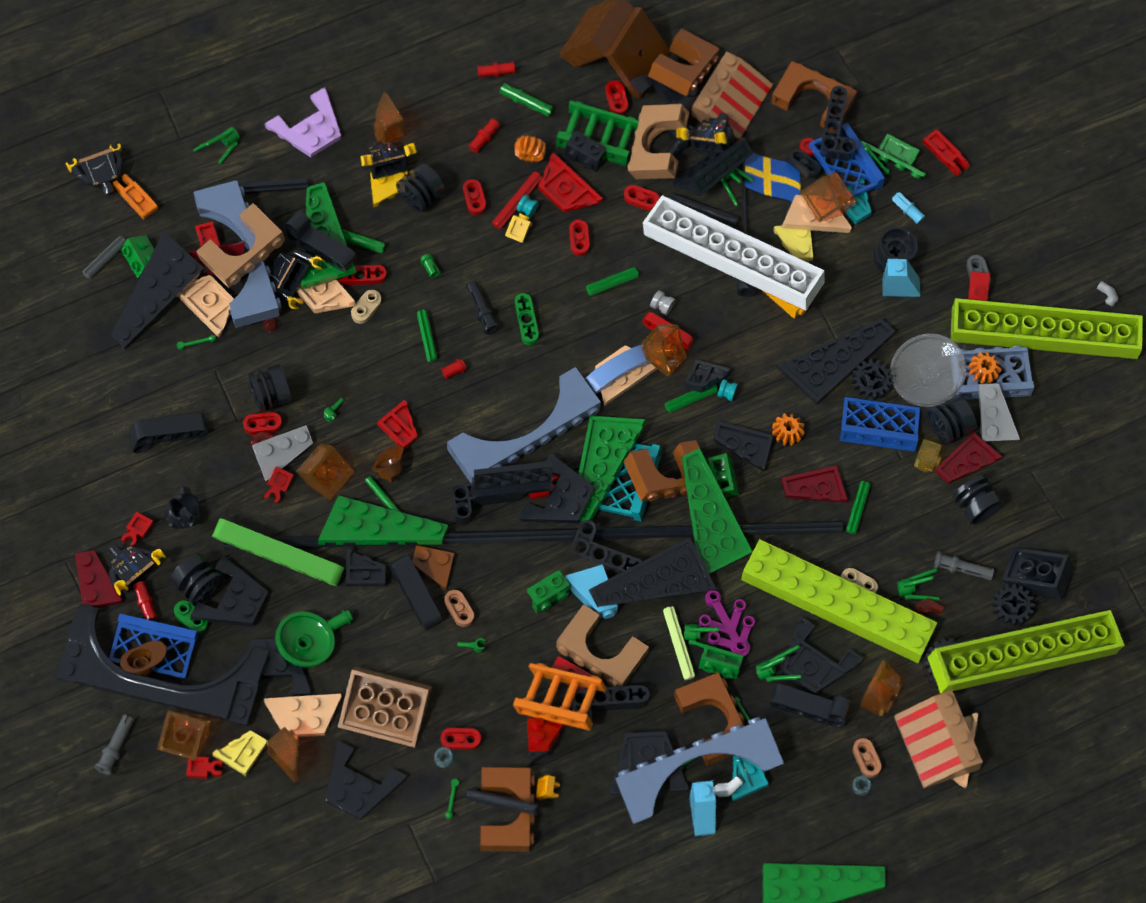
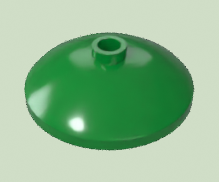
(308, 630)

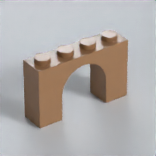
(653, 121)
(233, 268)
(614, 670)

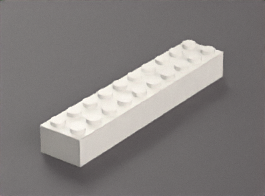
(734, 252)

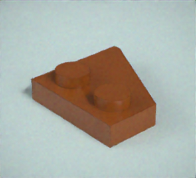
(434, 564)

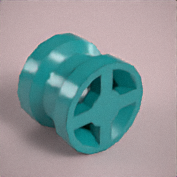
(527, 206)
(727, 390)

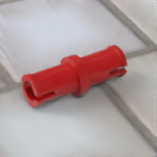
(496, 69)
(484, 135)
(145, 601)

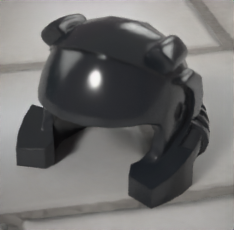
(184, 510)

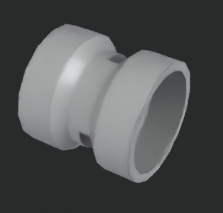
(664, 303)

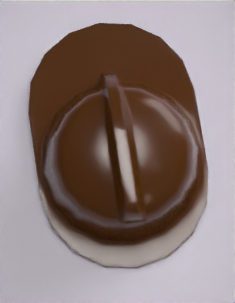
(389, 463)
(143, 658)

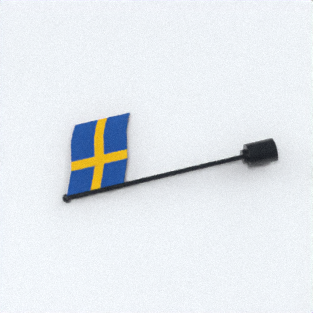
(770, 179)

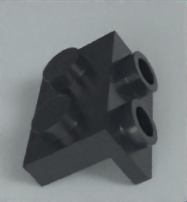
(584, 151)

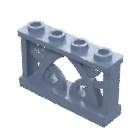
(1015, 387)

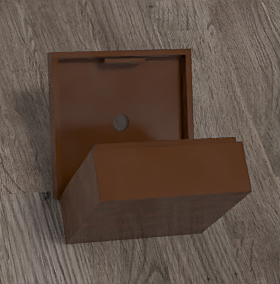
(618, 33)

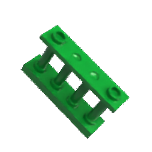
(612, 154)

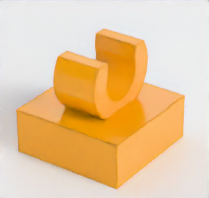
(545, 787)

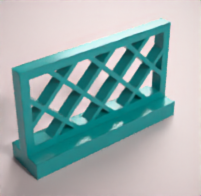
(637, 507)

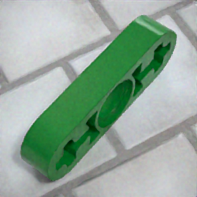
(528, 312)

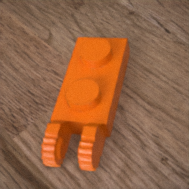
(136, 197)

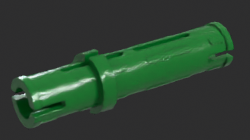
(523, 98)

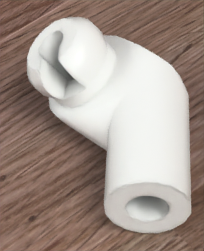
(727, 789)

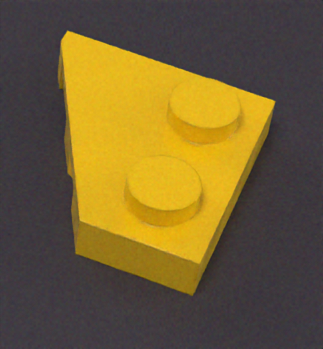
(385, 187)

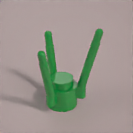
(228, 137)
(728, 176)
(907, 586)
(694, 631)
(767, 669)

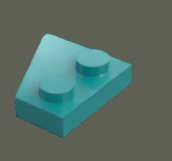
(861, 209)
(750, 775)

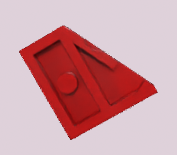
(542, 734)

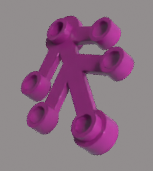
(728, 626)

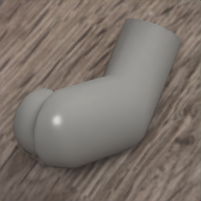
(1110, 292)

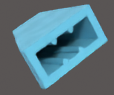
(900, 279)
(583, 581)
(703, 808)

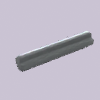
(104, 257)

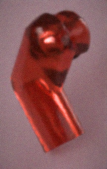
(269, 324)
(259, 437)
(929, 605)

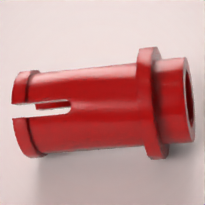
(454, 368)

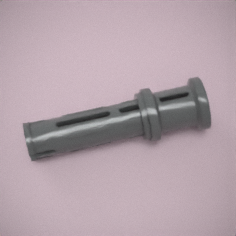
(954, 564)
(111, 753)

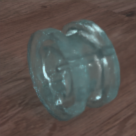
(446, 762)
(856, 782)

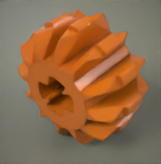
(530, 149)
(982, 373)
(795, 433)

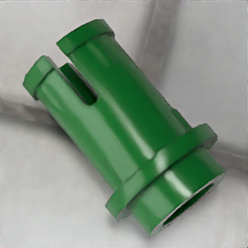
(428, 262)
(340, 620)

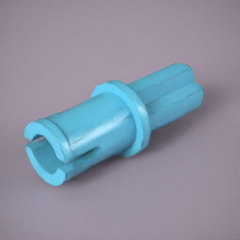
(908, 207)

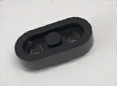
(804, 163)

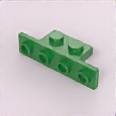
(899, 153)

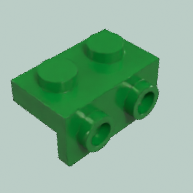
(137, 252)
(548, 591)
(720, 662)

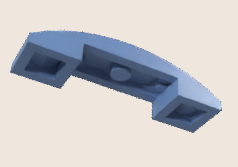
(616, 368)

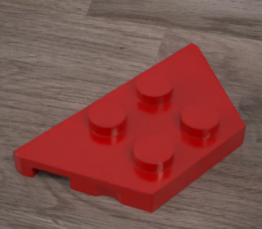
(566, 188)

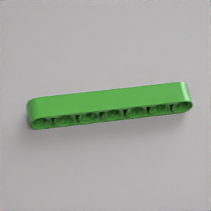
(278, 552)

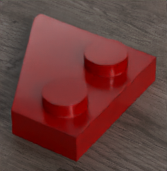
(399, 425)

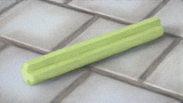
(679, 643)

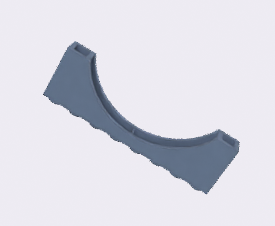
(257, 298)
(573, 406)
(748, 742)

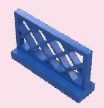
(860, 158)
(879, 436)
(162, 631)

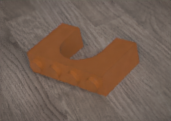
(685, 77)
(801, 78)
(649, 482)
(710, 692)
(515, 836)

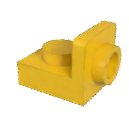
(518, 227)

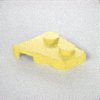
(796, 241)
(242, 752)

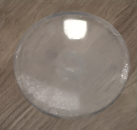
(928, 370)

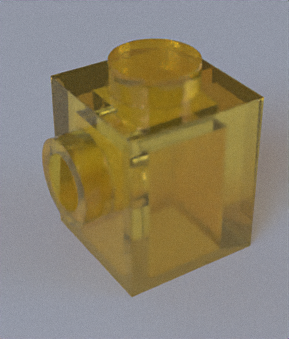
(928, 456)

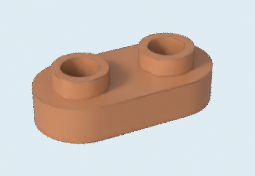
(460, 609)
(866, 759)

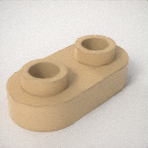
(366, 305)
(860, 579)

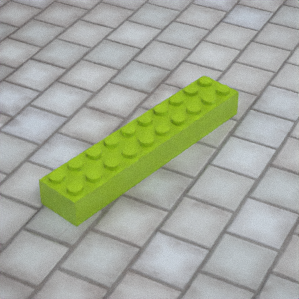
(1046, 328)
(838, 601)
(1025, 651)

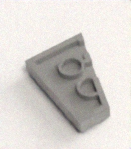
(995, 417)
(281, 449)

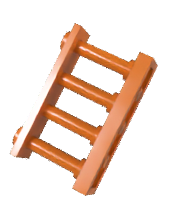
(562, 714)

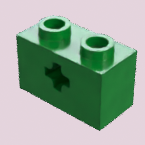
(724, 474)

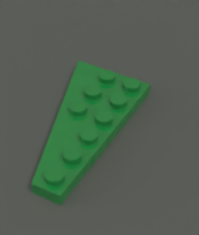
(323, 218)
(604, 452)
(713, 523)
(377, 525)
(819, 882)

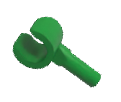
(329, 413)
(473, 644)

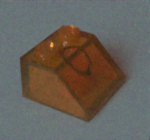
(388, 121)
(828, 197)
(664, 348)
(325, 471)
(881, 689)
(183, 734)
(285, 752)

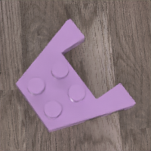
(312, 133)

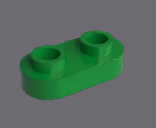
(184, 617)

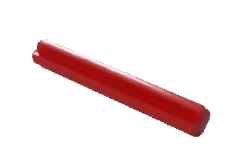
(511, 206)

